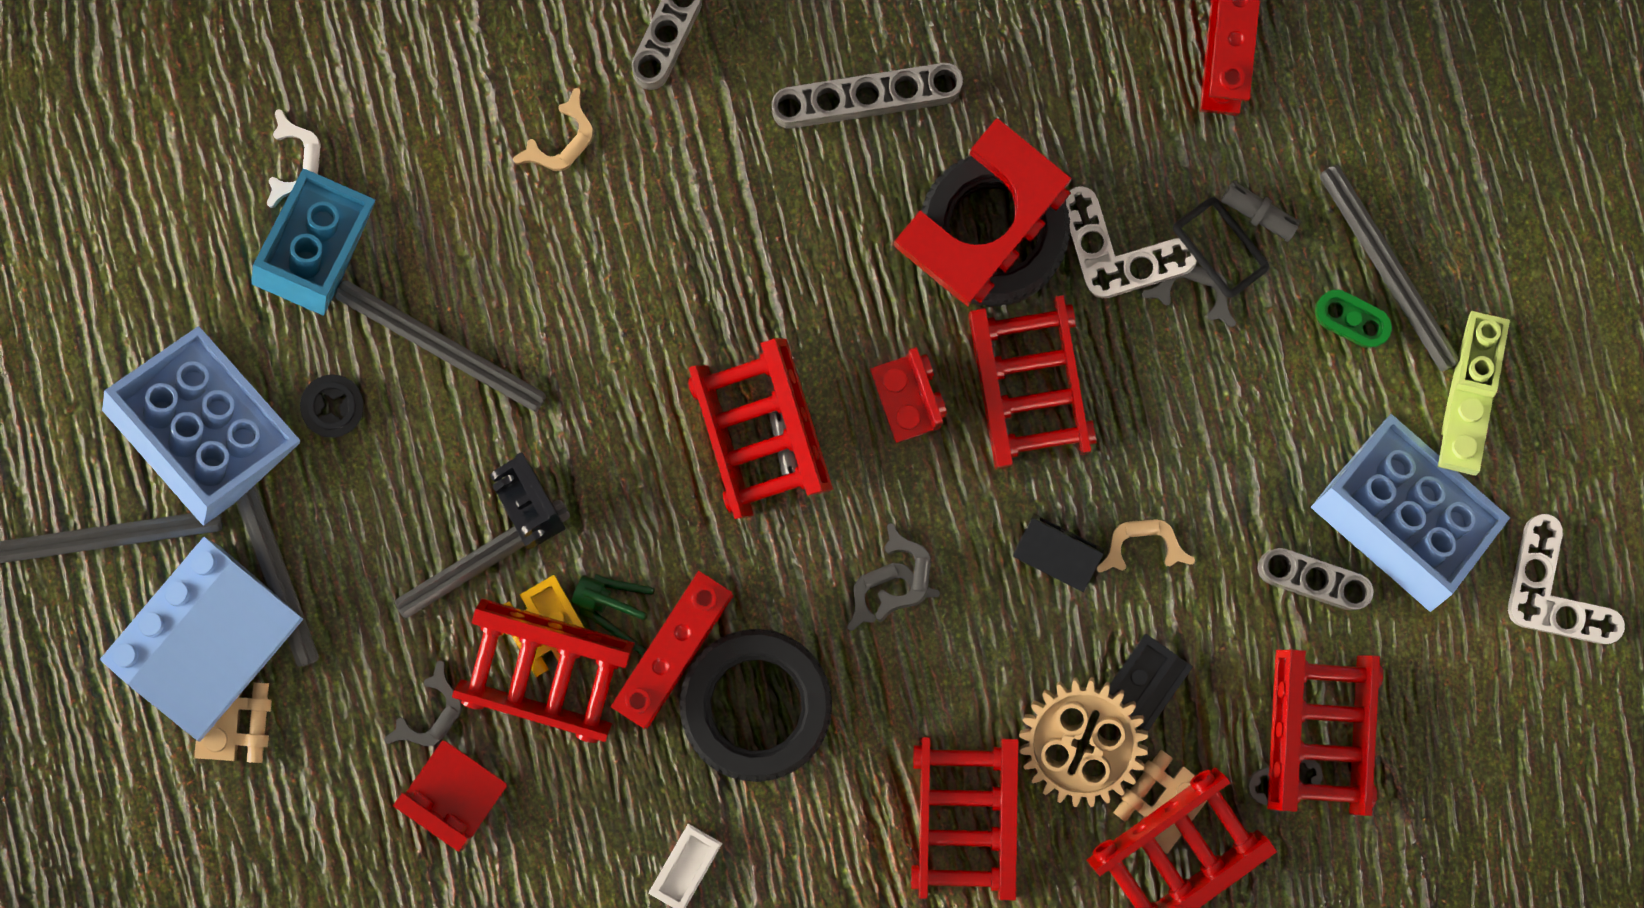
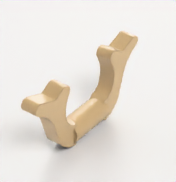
(572, 150)
(1138, 529)

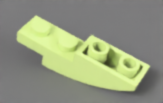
(1472, 393)

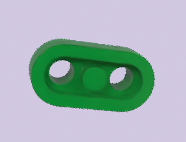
(1352, 318)

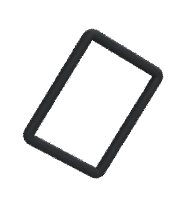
(1177, 228)

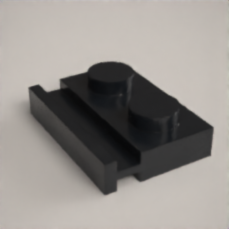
(1149, 678)

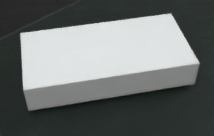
(685, 867)

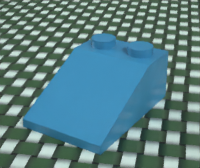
(312, 242)

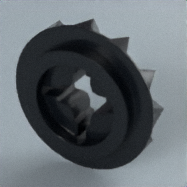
(313, 404)

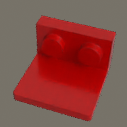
(908, 397)
(451, 796)

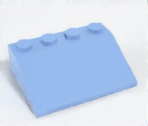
(199, 424)
(1409, 514)
(201, 639)

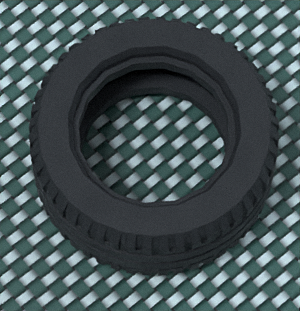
(1050, 248)
(697, 708)

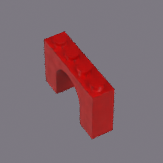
(967, 267)

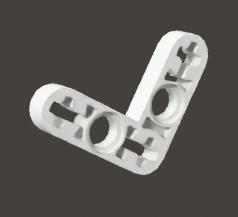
(1106, 258)
(1549, 605)

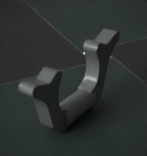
(1199, 275)
(876, 578)
(920, 579)
(443, 723)

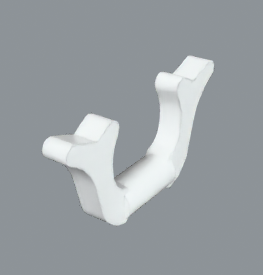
(311, 155)

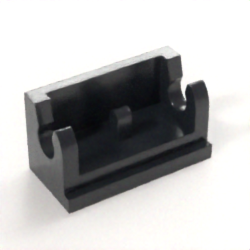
(526, 502)
(1058, 552)

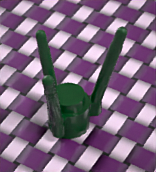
(593, 596)

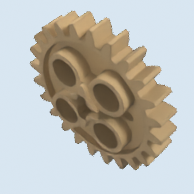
(1051, 729)

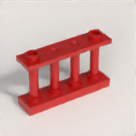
(1229, 56)
(1000, 407)
(797, 437)
(570, 644)
(672, 650)
(1289, 750)
(999, 838)
(1215, 872)

